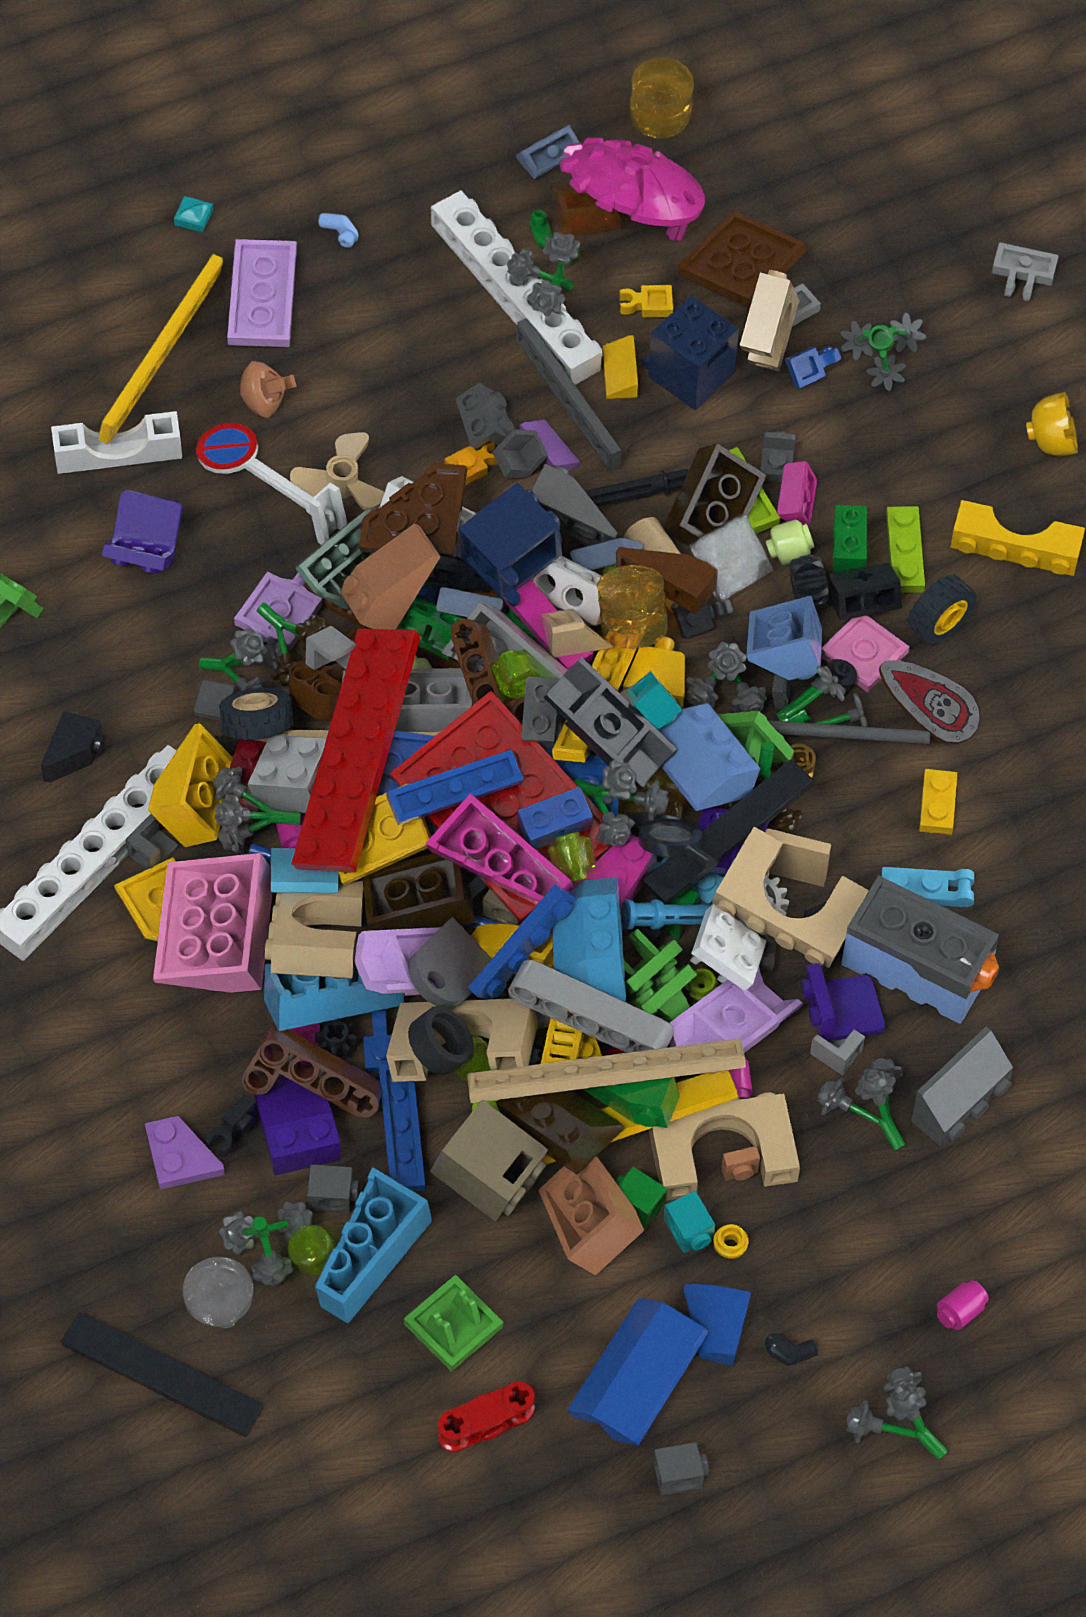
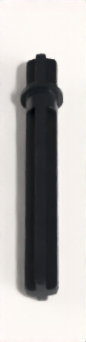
(638, 488)

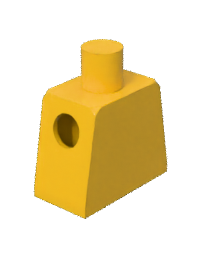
(664, 664)

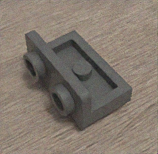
(484, 415)
(538, 715)

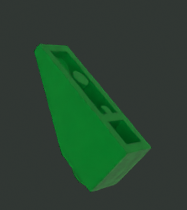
(641, 1102)

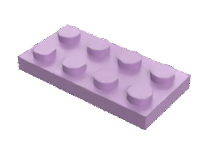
(262, 293)

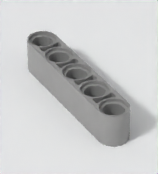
(588, 1009)

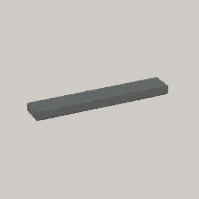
(568, 395)

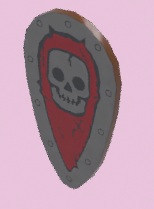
(932, 700)

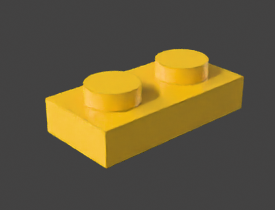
(938, 801)

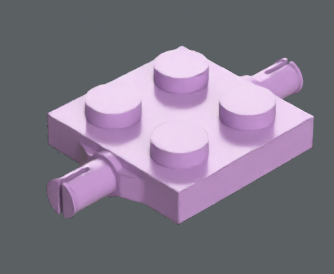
(286, 598)

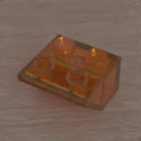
(579, 214)

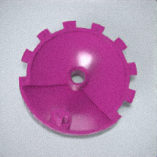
(635, 183)

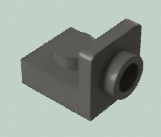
(776, 452)

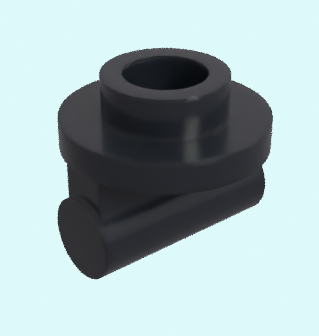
(844, 671)

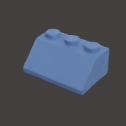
(786, 639)
(709, 760)

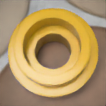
(731, 1232)

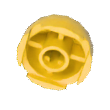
(1053, 426)

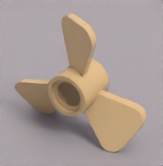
(348, 450)

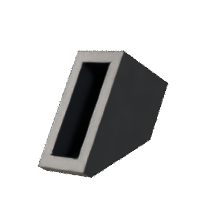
(72, 746)

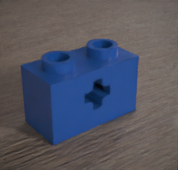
(554, 818)

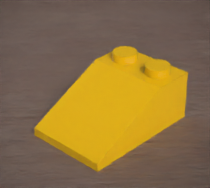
(185, 793)

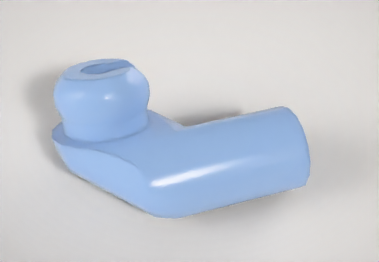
(343, 225)

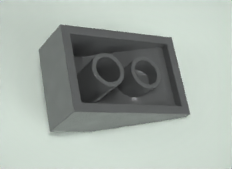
(572, 506)

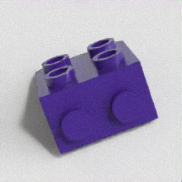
(144, 532)
(841, 1005)

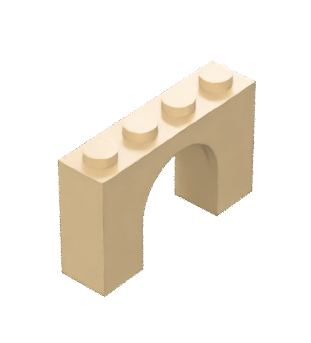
(770, 320)
(743, 895)
(312, 951)
(503, 1021)
(759, 1119)

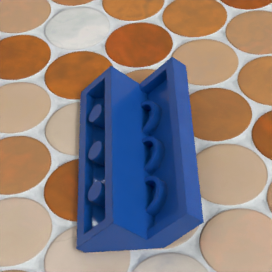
(638, 1370)

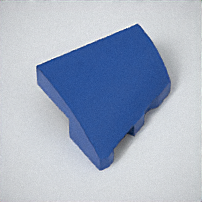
(722, 1314)

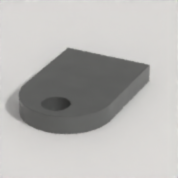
(451, 962)

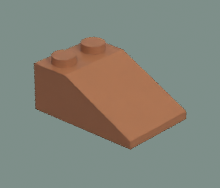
(390, 579)
(590, 1215)

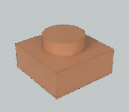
(740, 1164)

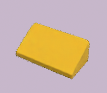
(620, 368)

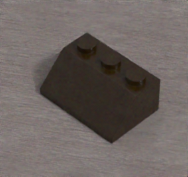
(713, 494)
(417, 894)
(564, 1125)

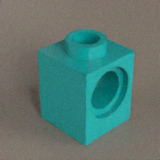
(654, 701)
(689, 1222)

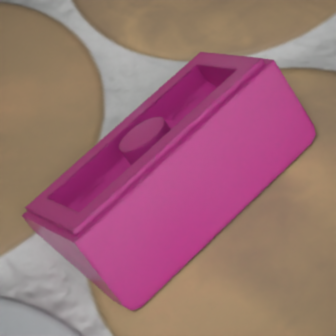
(797, 493)

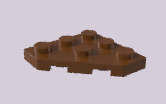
(430, 502)

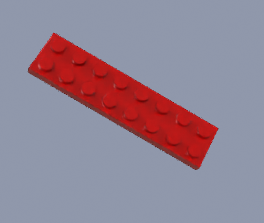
(356, 750)

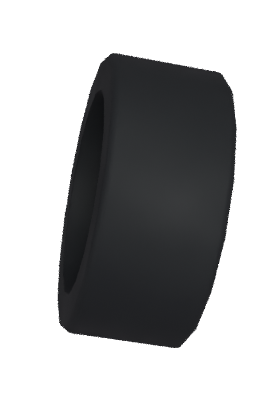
(429, 1050)

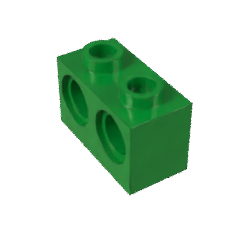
(849, 538)
(430, 624)

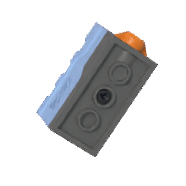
(921, 949)

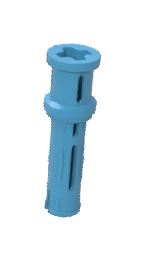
(658, 914)

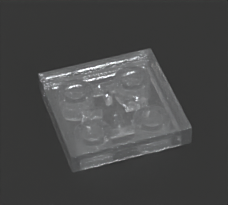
(735, 554)

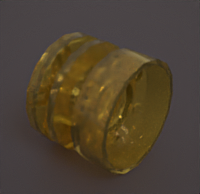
(661, 97)
(632, 606)

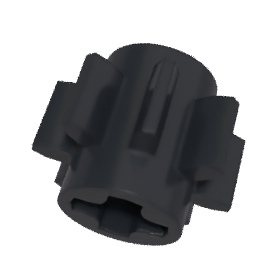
(336, 1037)

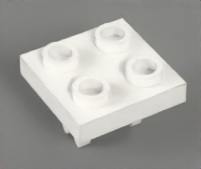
(728, 948)

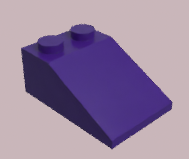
(297, 1127)

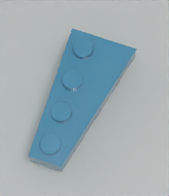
(316, 999)
(372, 1243)

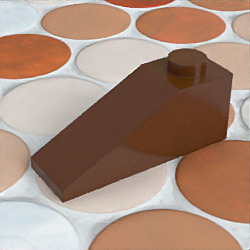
(686, 578)

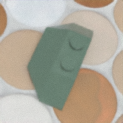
(334, 561)

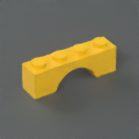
(1052, 549)

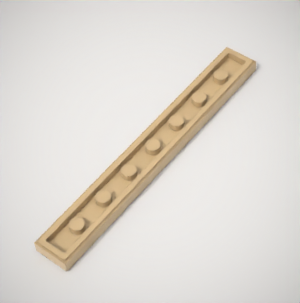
(606, 1070)

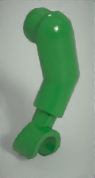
(541, 229)

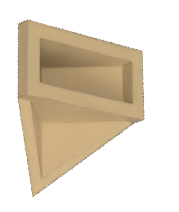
(569, 634)

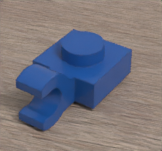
(808, 364)
(377, 1045)

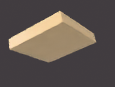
(801, 858)

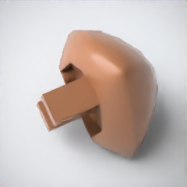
(263, 388)

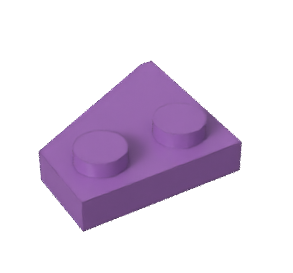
(179, 1154)

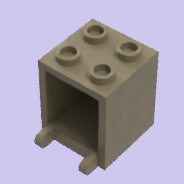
(481, 1155)

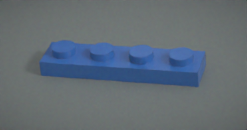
(454, 786)
(523, 941)
(402, 1131)

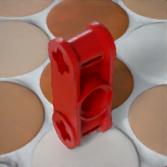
(486, 1416)

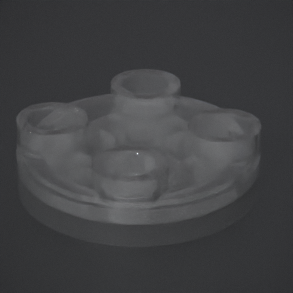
(218, 1291)

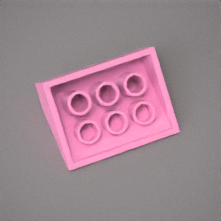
(215, 923)

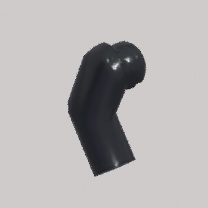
(787, 1352)

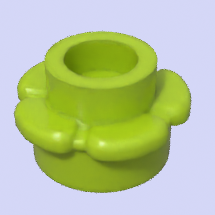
(703, 977)

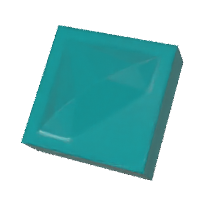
(193, 214)

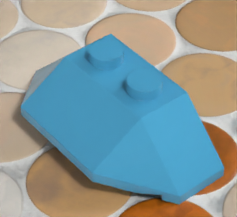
(590, 938)

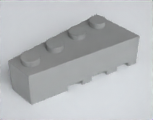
(507, 637)

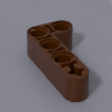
(468, 656)
(317, 689)
(313, 1078)

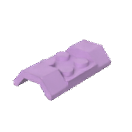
(385, 957)
(733, 1014)

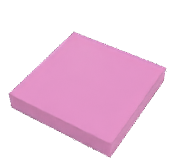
(866, 647)

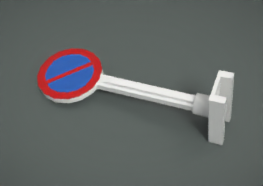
(234, 447)

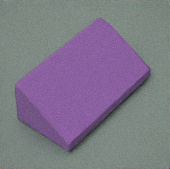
(557, 450)

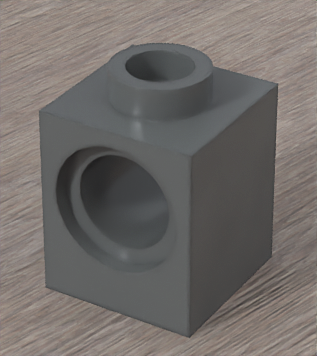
(331, 1189)
(680, 1468)

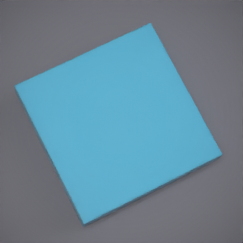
(288, 879)

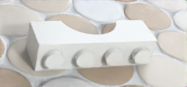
(150, 441)

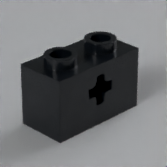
(865, 591)

